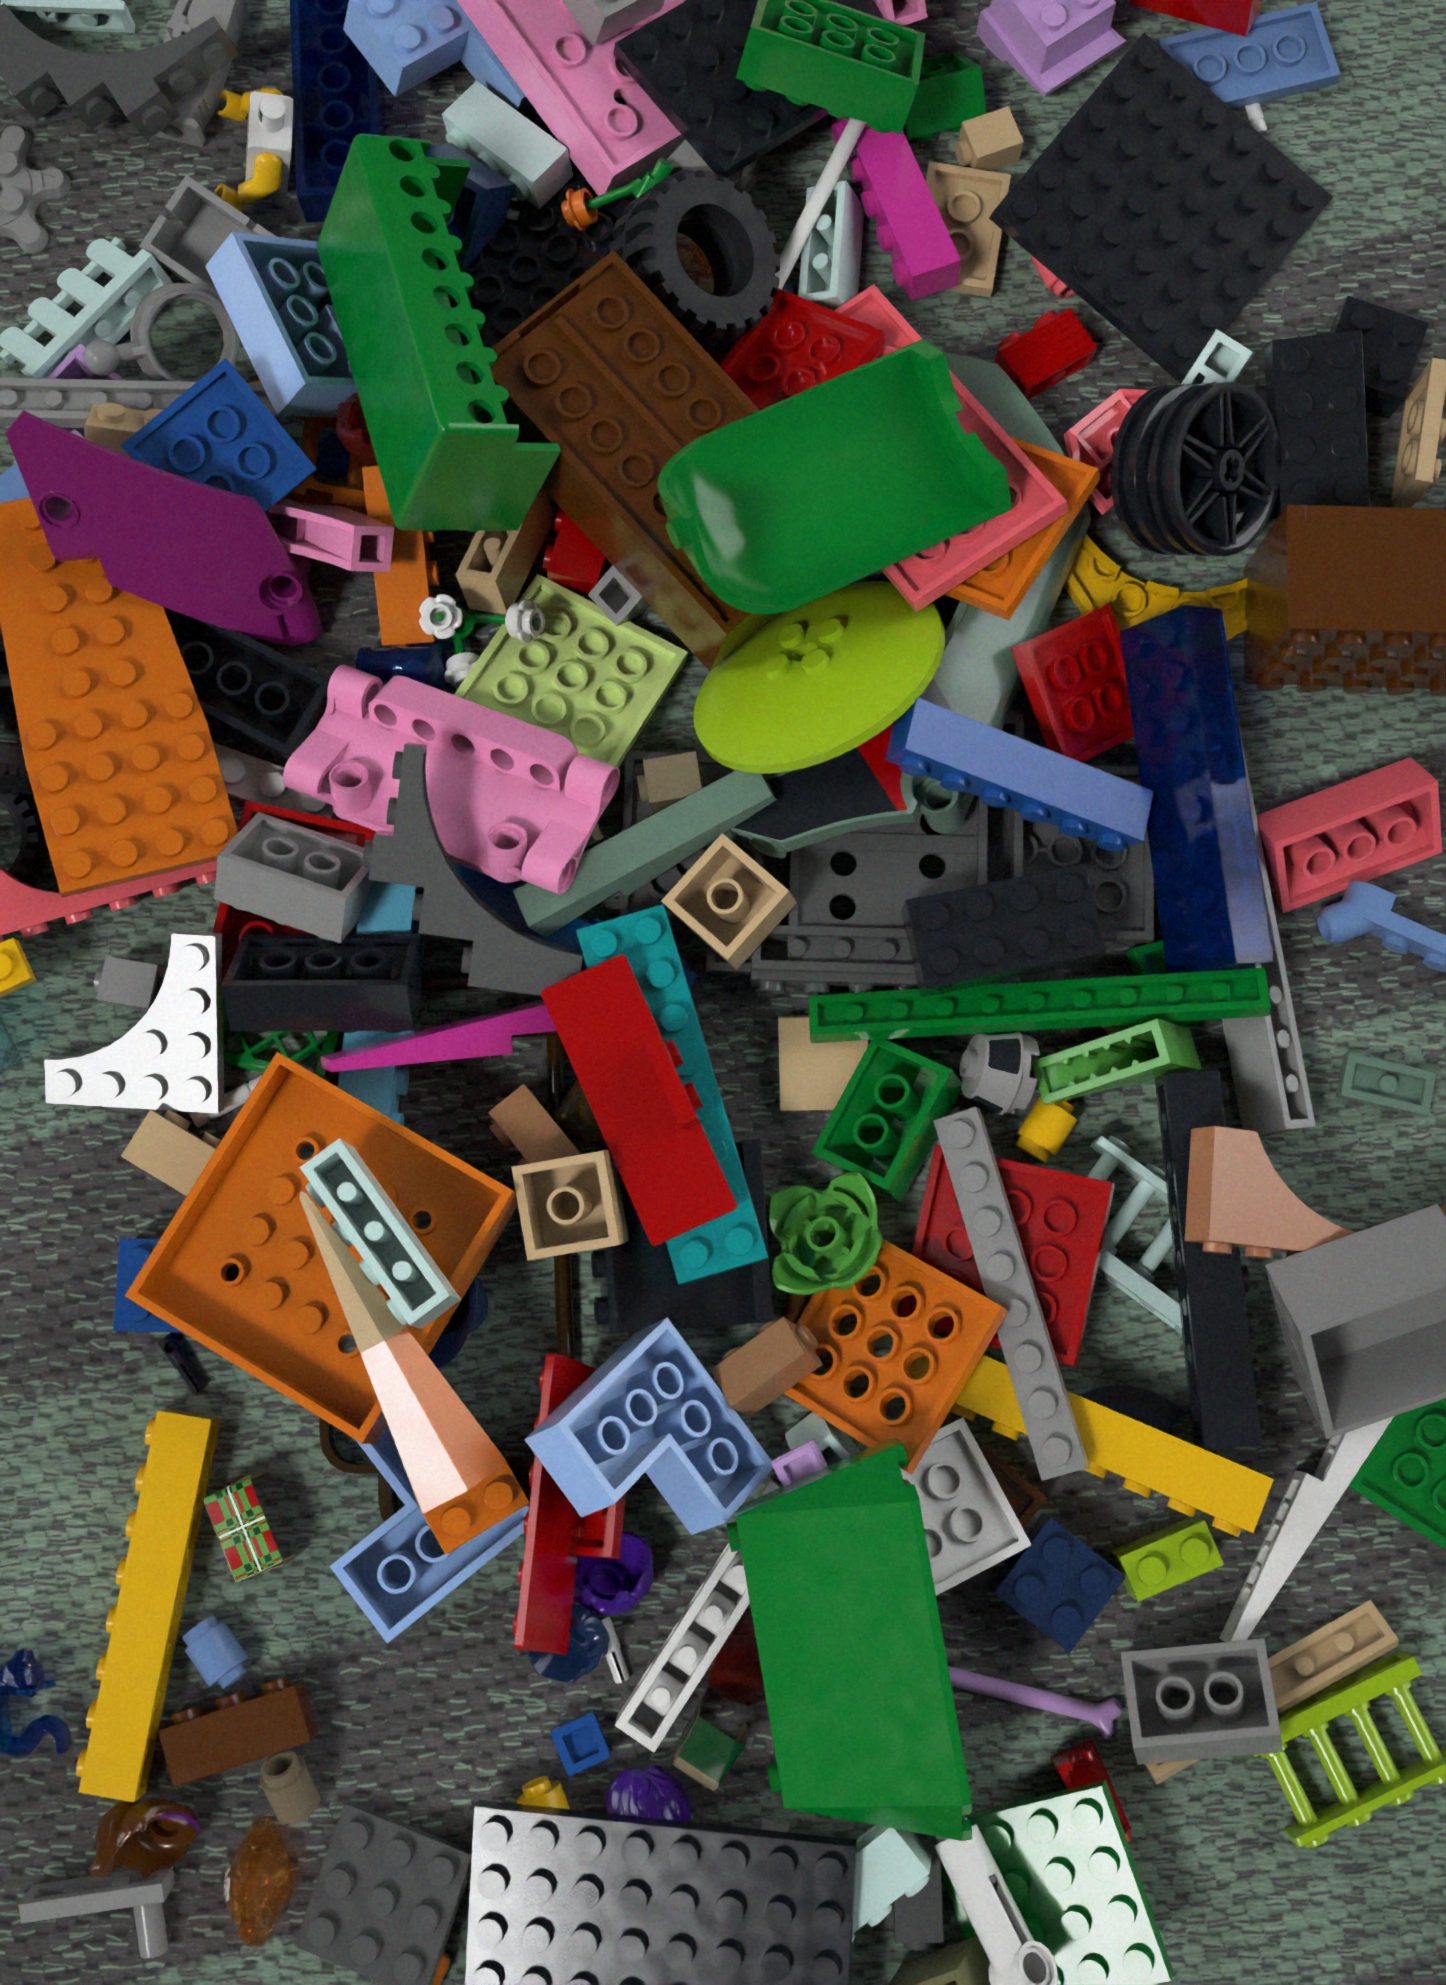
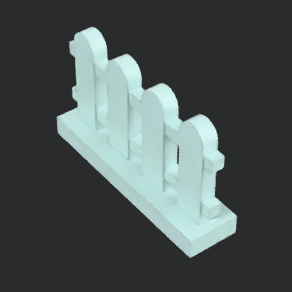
(105, 313)

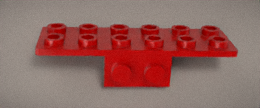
(639, 1099)
(557, 1532)

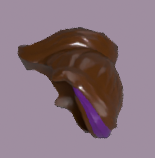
(143, 1836)

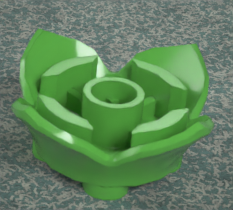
(805, 1218)

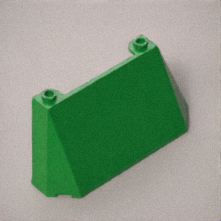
(854, 1648)

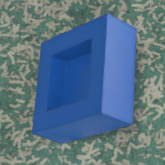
(581, 1743)

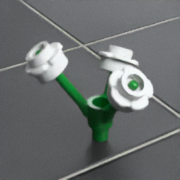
(447, 619)

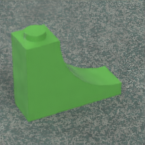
(1117, 1061)

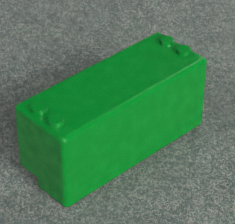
(406, 346)

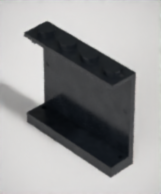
(642, 1286)

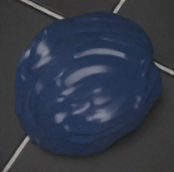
(586, 1648)

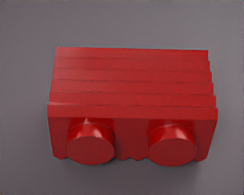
(1046, 353)

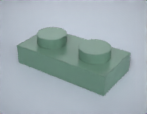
(1386, 1085)

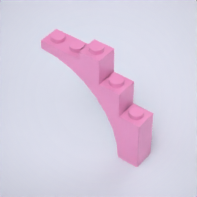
(333, 535)

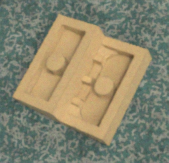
(813, 1073)

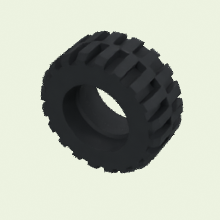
(729, 235)

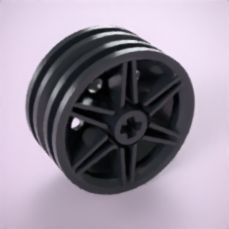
(1196, 469)

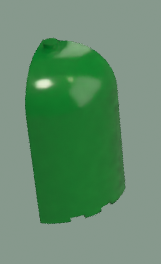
(831, 484)

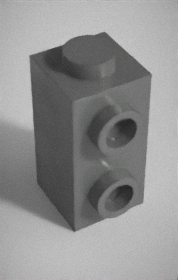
(919, 1918)

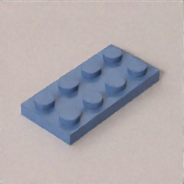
(1277, 58)

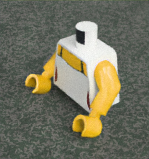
(267, 143)

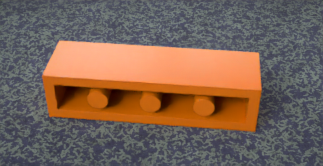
(410, 574)

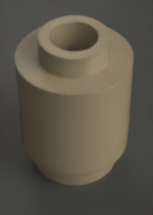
(289, 1787)

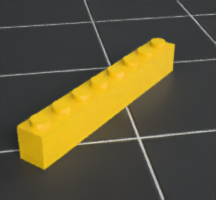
(1128, 1448)
(148, 1606)

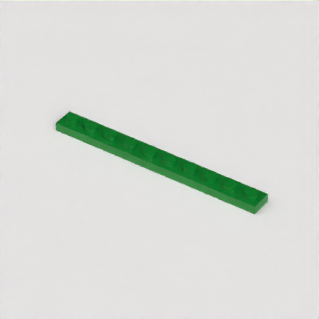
(1040, 1005)

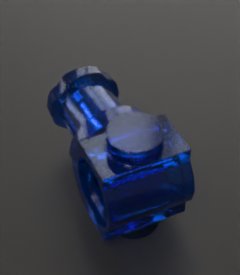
(415, 661)

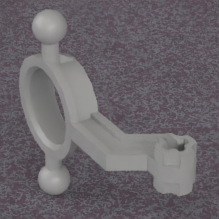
(103, 357)

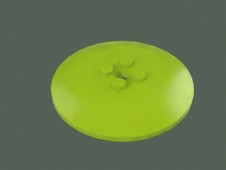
(819, 680)

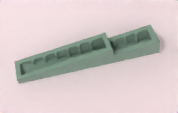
(647, 849)

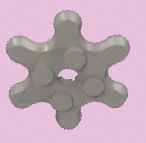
(25, 190)

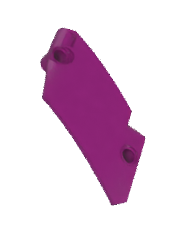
(165, 535)

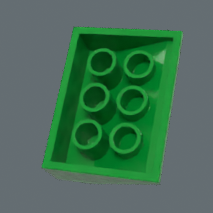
(834, 60)

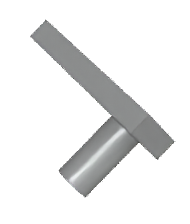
(104, 1894)

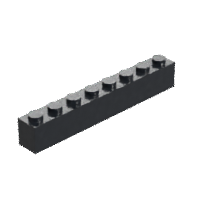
(1208, 1284)

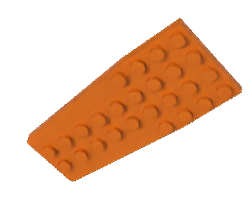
(104, 719)

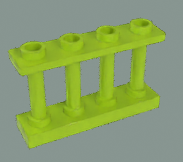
(1352, 1698)

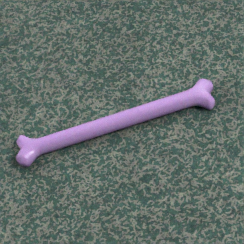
(1099, 1714)

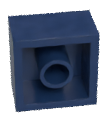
(1057, 1582)

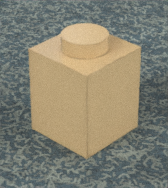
(989, 141)

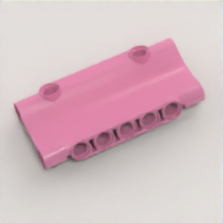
(497, 787)

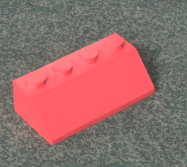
(1351, 833)

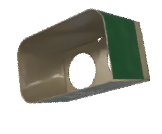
(708, 1751)

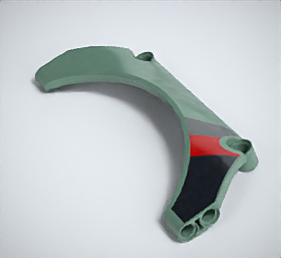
(973, 680)

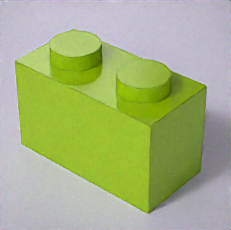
(1167, 1558)

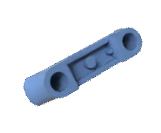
(1368, 910)

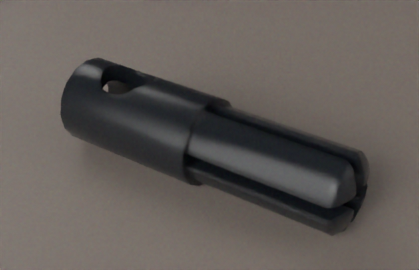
(178, 1359)

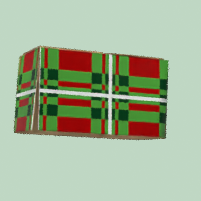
(243, 1529)

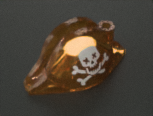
(258, 1882)

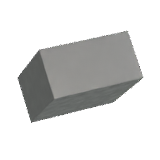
(1367, 1320)

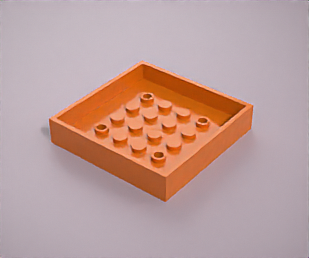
(246, 1211)

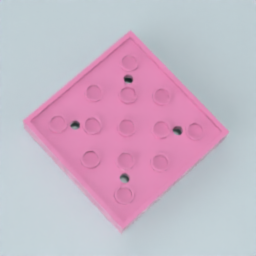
(576, 87)

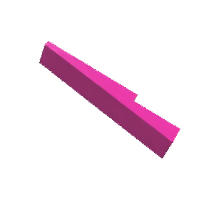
(467, 1038)

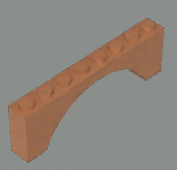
(1244, 1203)

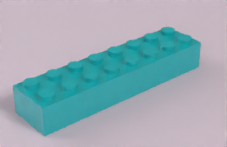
(656, 963)

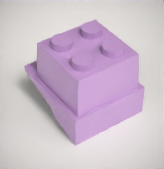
(1049, 38)

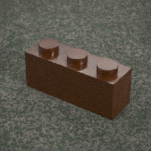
(237, 1730)

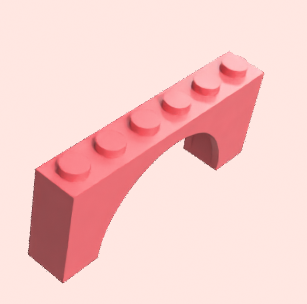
(30, 907)

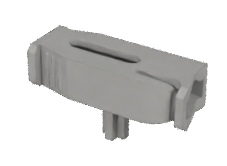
(201, 103)

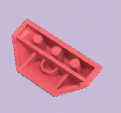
(1094, 439)

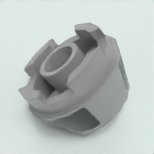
(998, 1071)

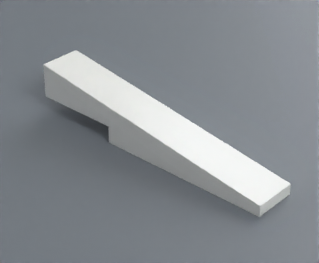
(1296, 1523)

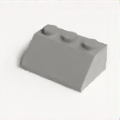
(294, 877)

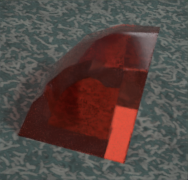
(737, 1671)

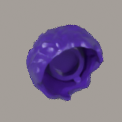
(615, 1584)
(648, 1794)

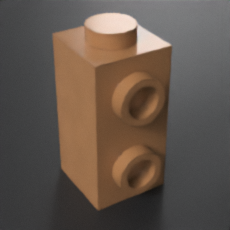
(530, 1128)
(767, 1365)

